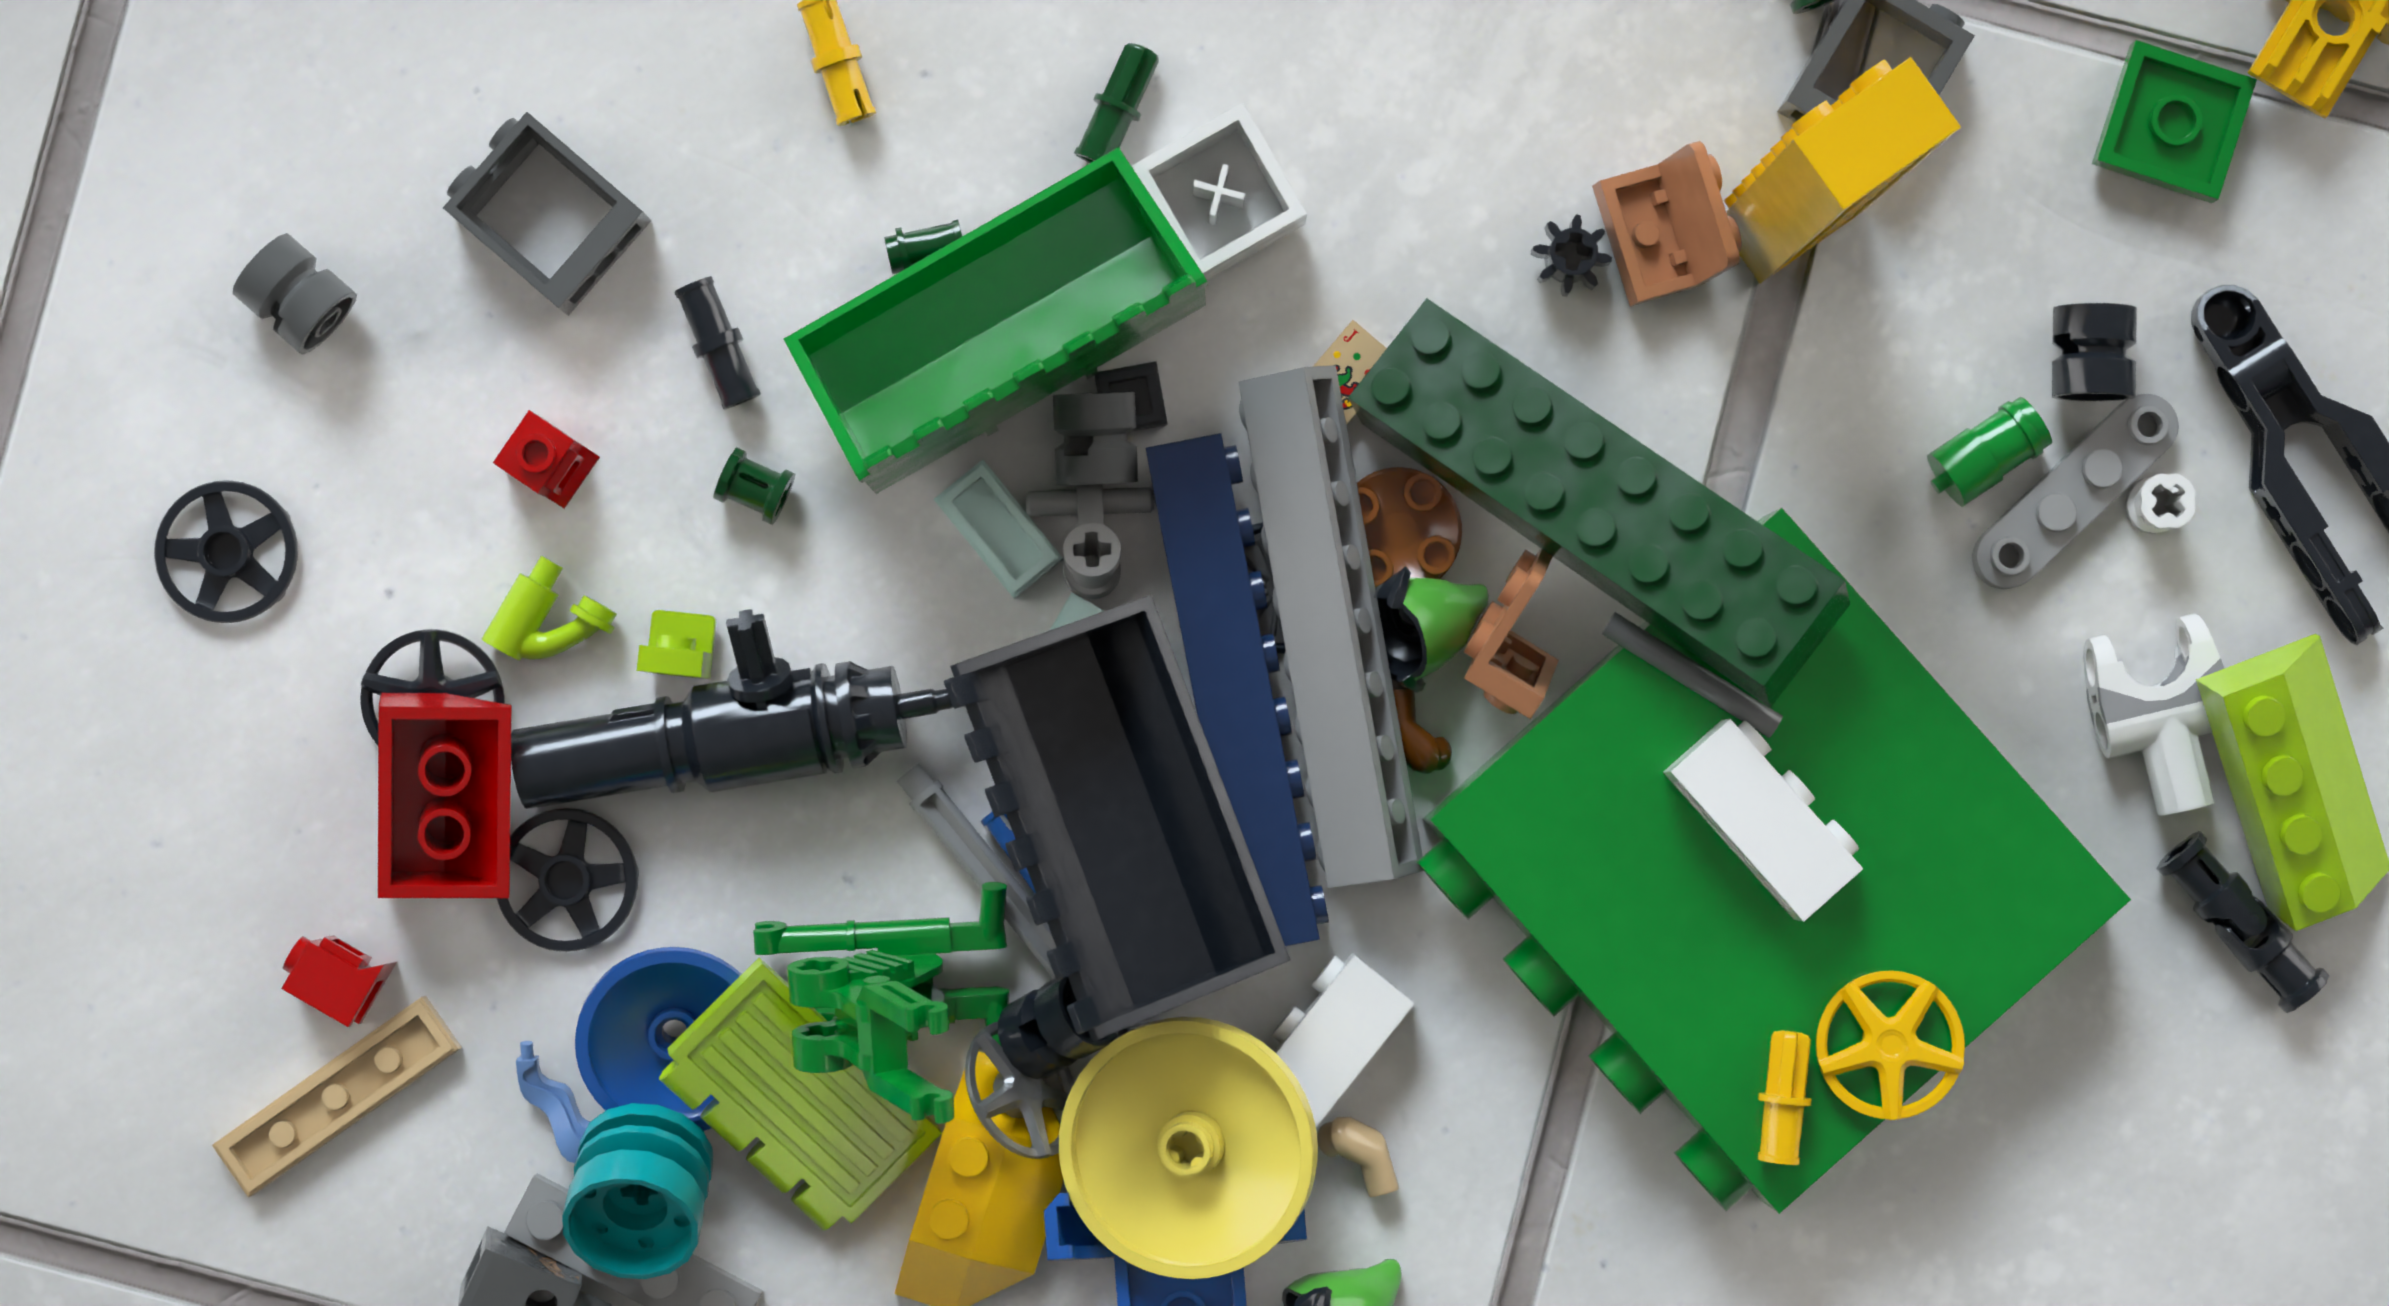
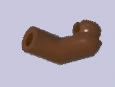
(1421, 749)

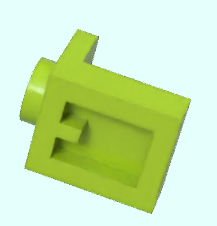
(679, 645)

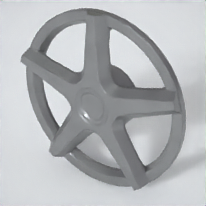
(1015, 1095)

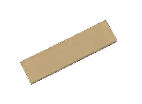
(336, 1096)

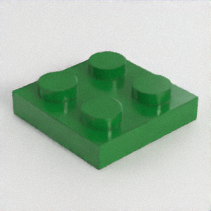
(2174, 121)

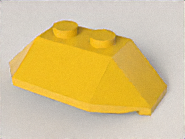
(980, 1206)

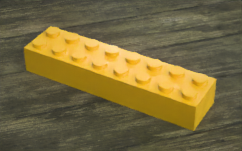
(1837, 164)

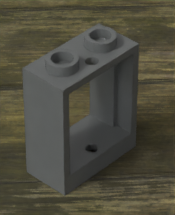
(1934, 22)
(597, 252)

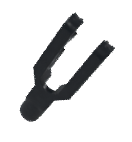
(2270, 395)

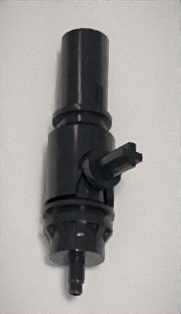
(727, 733)

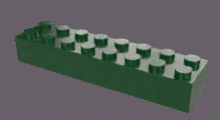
(1601, 502)

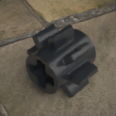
(1585, 246)

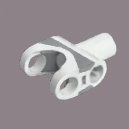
(2157, 719)

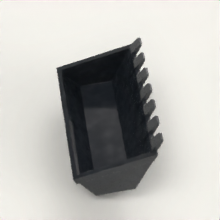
(1117, 817)

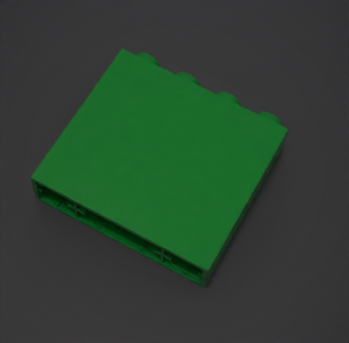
(1691, 952)

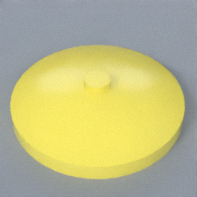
(1188, 1147)

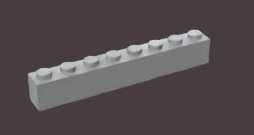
(1330, 626)

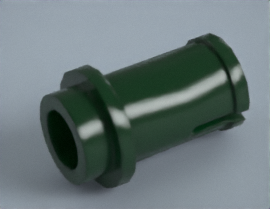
(913, 246)

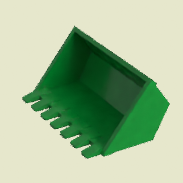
(997, 321)

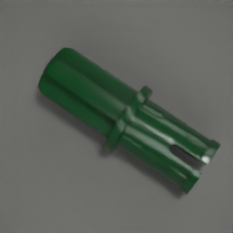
(1118, 102)

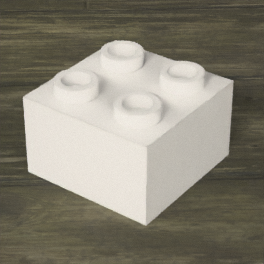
(1222, 191)

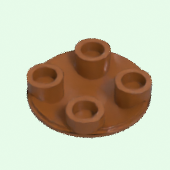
(1409, 523)

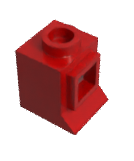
(546, 459)
(334, 978)

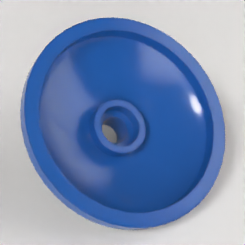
(623, 1018)

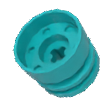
(638, 1191)

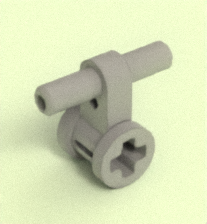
(1091, 534)

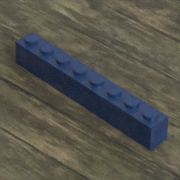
(1231, 668)

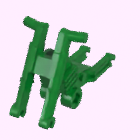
(885, 995)

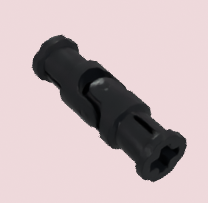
(2237, 915)

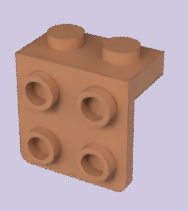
(1669, 225)
(1503, 663)

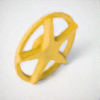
(1891, 1045)

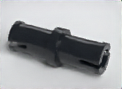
(717, 342)

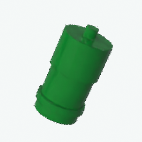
(1987, 452)

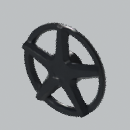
(226, 552)
(431, 674)
(569, 879)

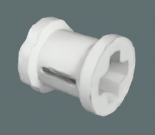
(2141, 500)

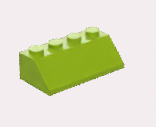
(2296, 782)

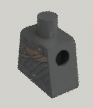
(510, 1271)

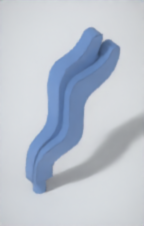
(554, 1099)

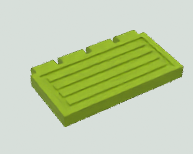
(808, 1124)

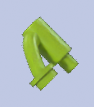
(526, 607)

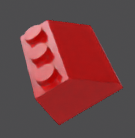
(443, 796)

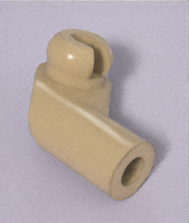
(1363, 1146)

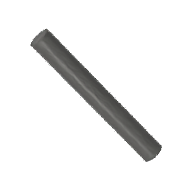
(1691, 674)

